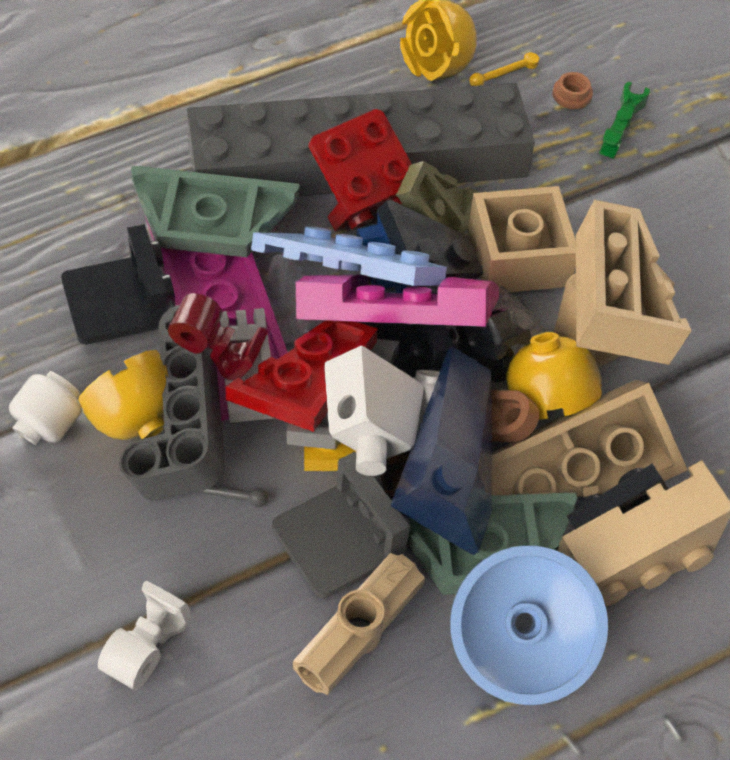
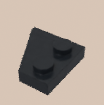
(626, 495)

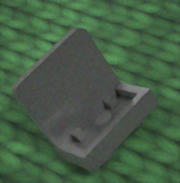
(342, 531)

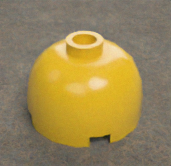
(438, 39)
(555, 374)
(130, 400)

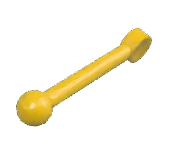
(530, 61)

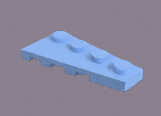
(349, 254)

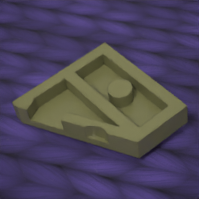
(436, 196)

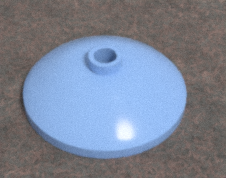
(565, 633)

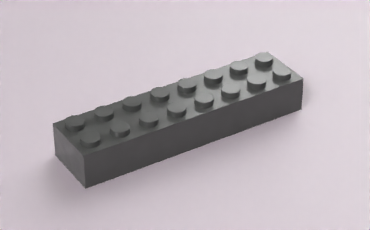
(458, 130)

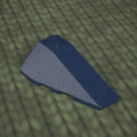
(451, 462)

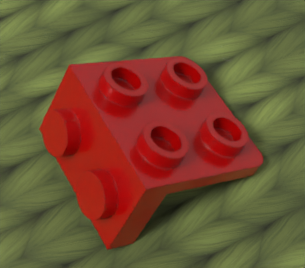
(361, 166)

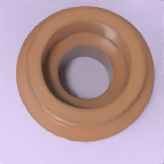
(573, 91)

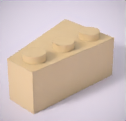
(654, 539)

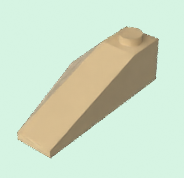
(590, 448)

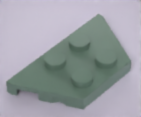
(210, 209)
(513, 522)

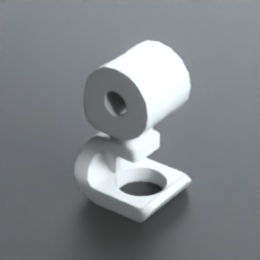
(134, 654)

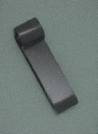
(183, 437)

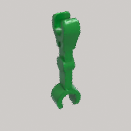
(630, 104)

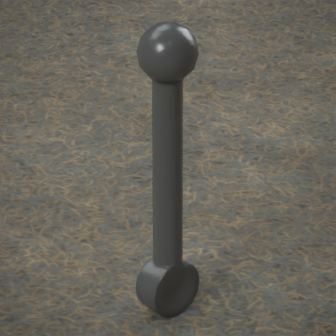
(257, 496)

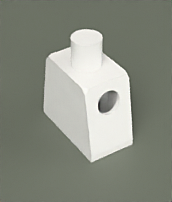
(371, 407)

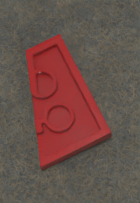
(296, 382)

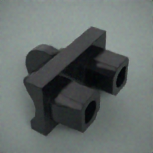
(493, 343)

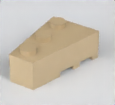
(620, 290)

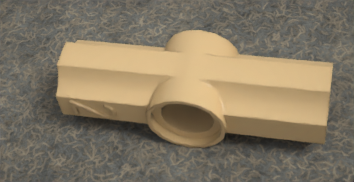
(342, 644)

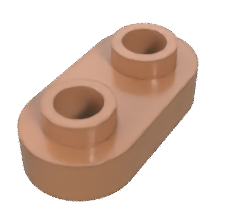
(512, 416)

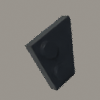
(418, 233)

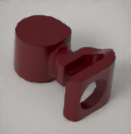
(199, 327)

